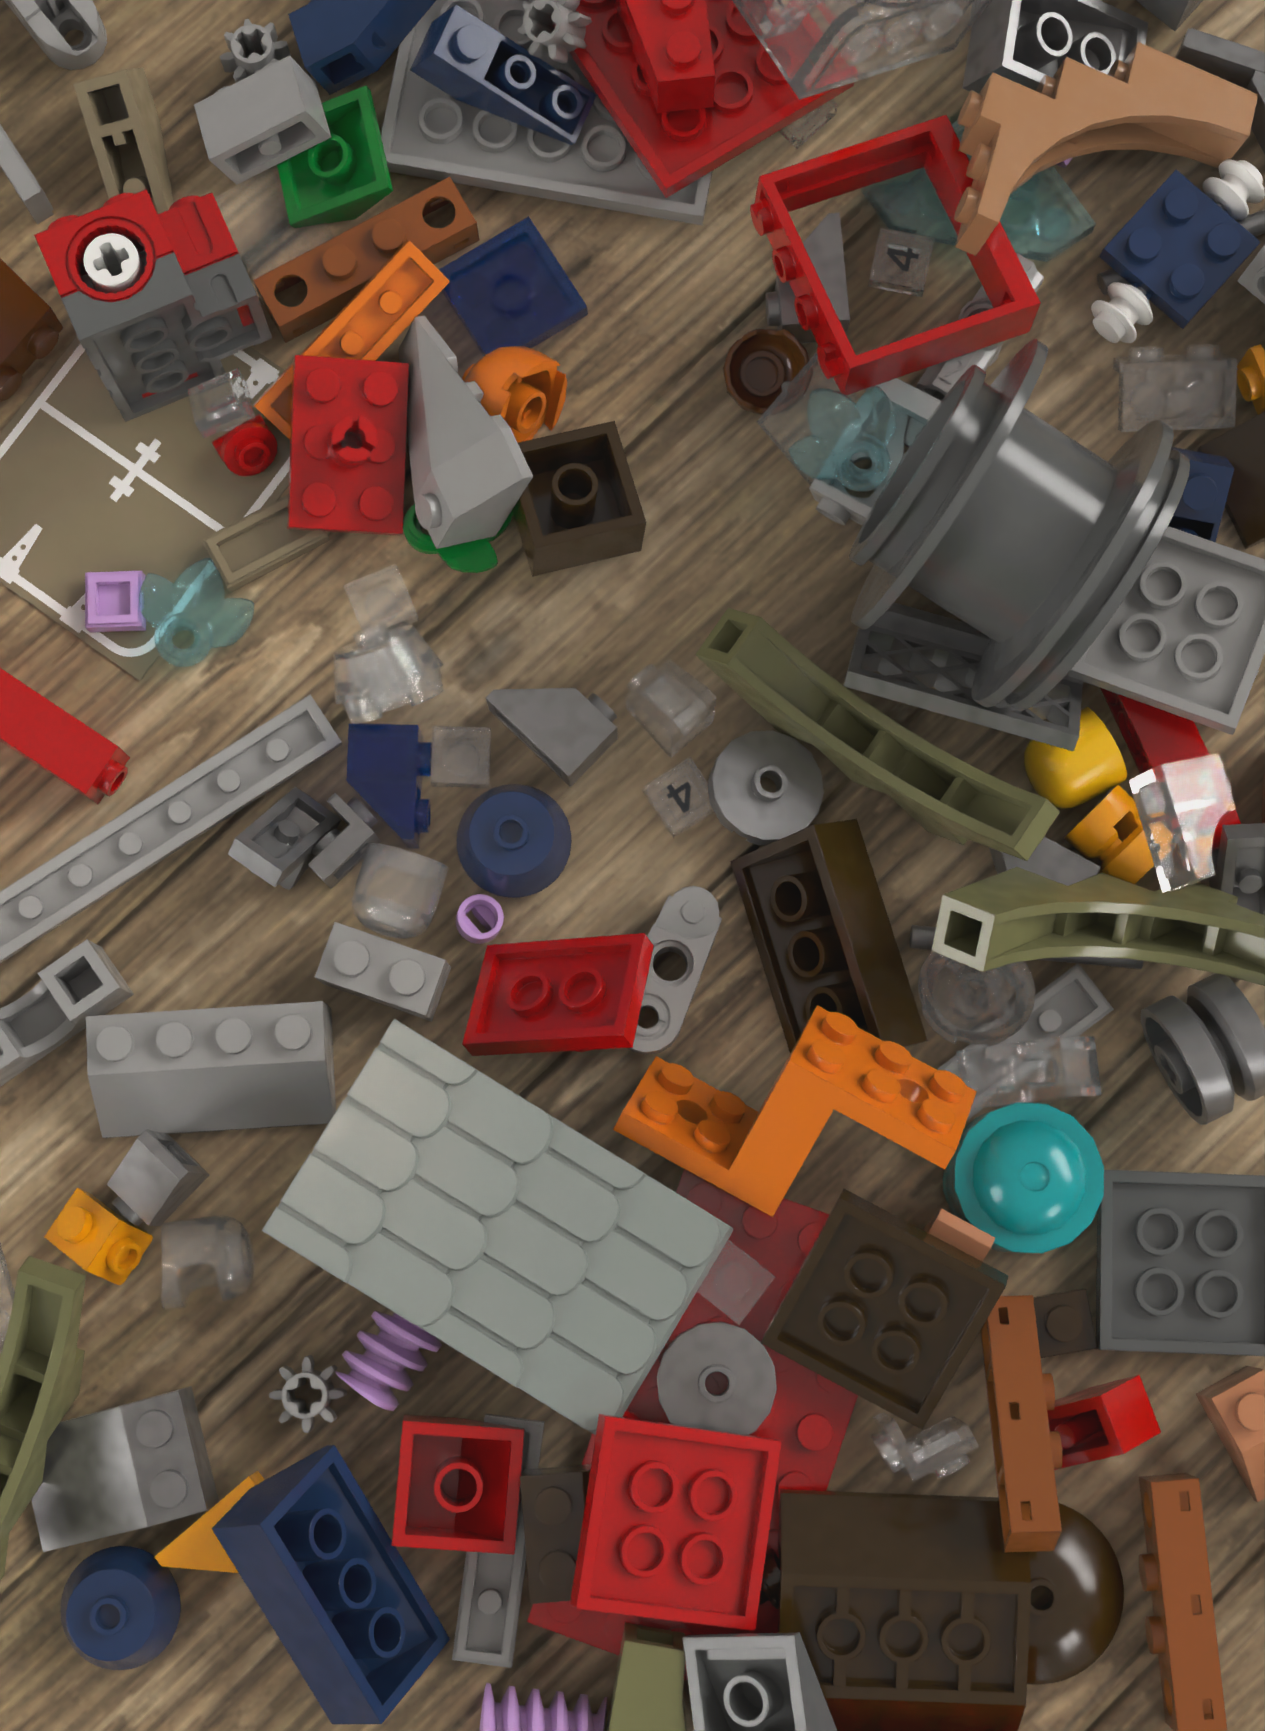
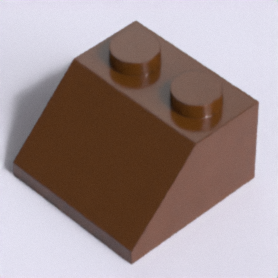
(26, 329)

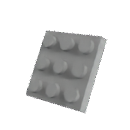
(1185, 633)

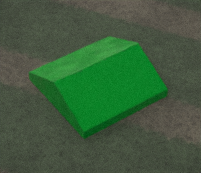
(343, 173)

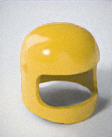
(1077, 775)

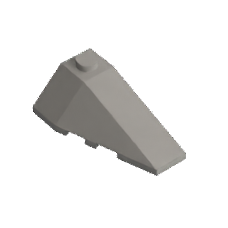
(461, 458)

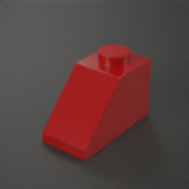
(1103, 1421)

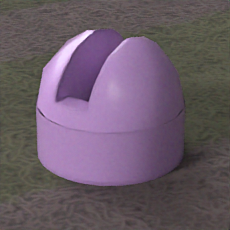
(486, 911)

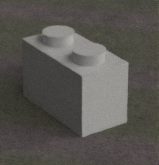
(262, 120)
(383, 971)

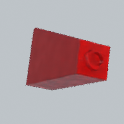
(59, 741)

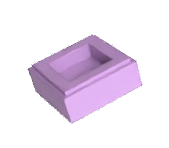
(113, 601)

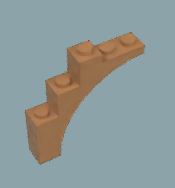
(1079, 111)

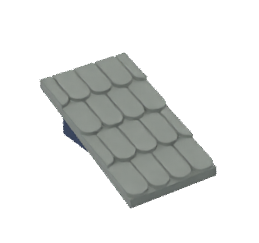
(498, 1229)

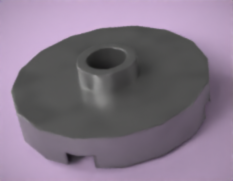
(746, 806)
(709, 1350)

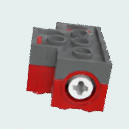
(153, 295)

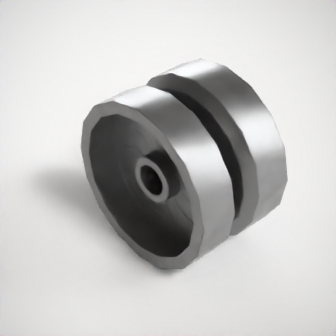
(1208, 1047)

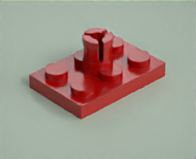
(347, 445)
(559, 995)

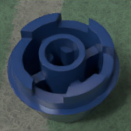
(514, 840)
(120, 1608)

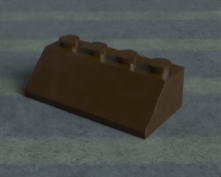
(827, 933)

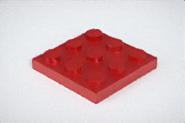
(676, 1523)

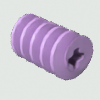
(386, 1358)
(533, 1717)

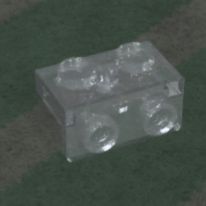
(935, 1450)

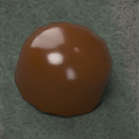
(760, 365)

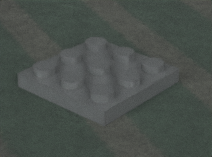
(1181, 1263)

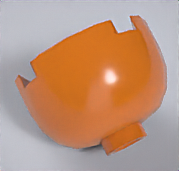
(521, 388)

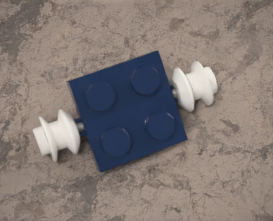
(1178, 249)

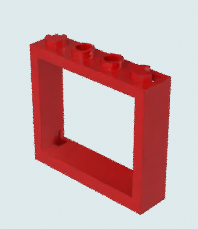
(925, 145)

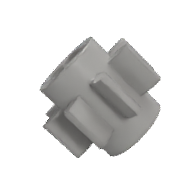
(552, 41)
(252, 49)
(297, 1406)

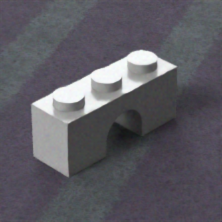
(56, 1009)

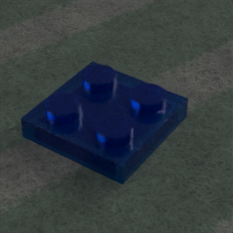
(512, 290)

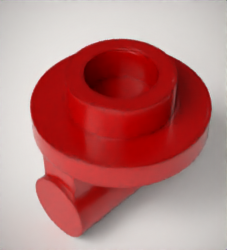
(247, 447)

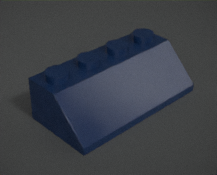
(333, 1587)

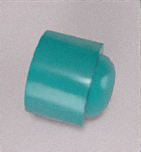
(1025, 1177)

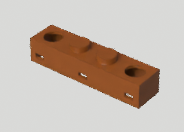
(348, 261)
(1019, 1424)
(1182, 1603)

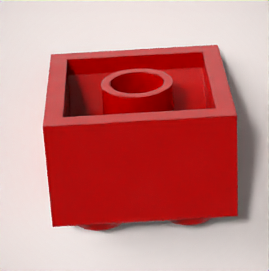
(458, 1485)

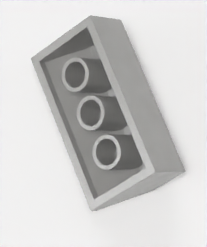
(212, 1069)

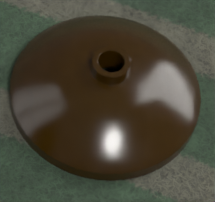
(1082, 1603)

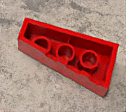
(672, 51)

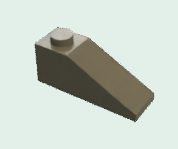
(126, 135)

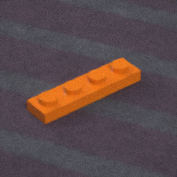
(365, 324)

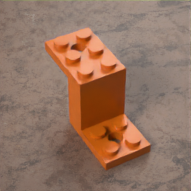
(828, 1070)

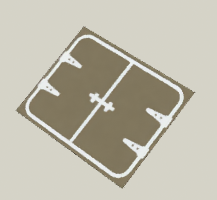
(117, 494)

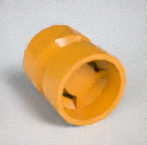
(1099, 832)

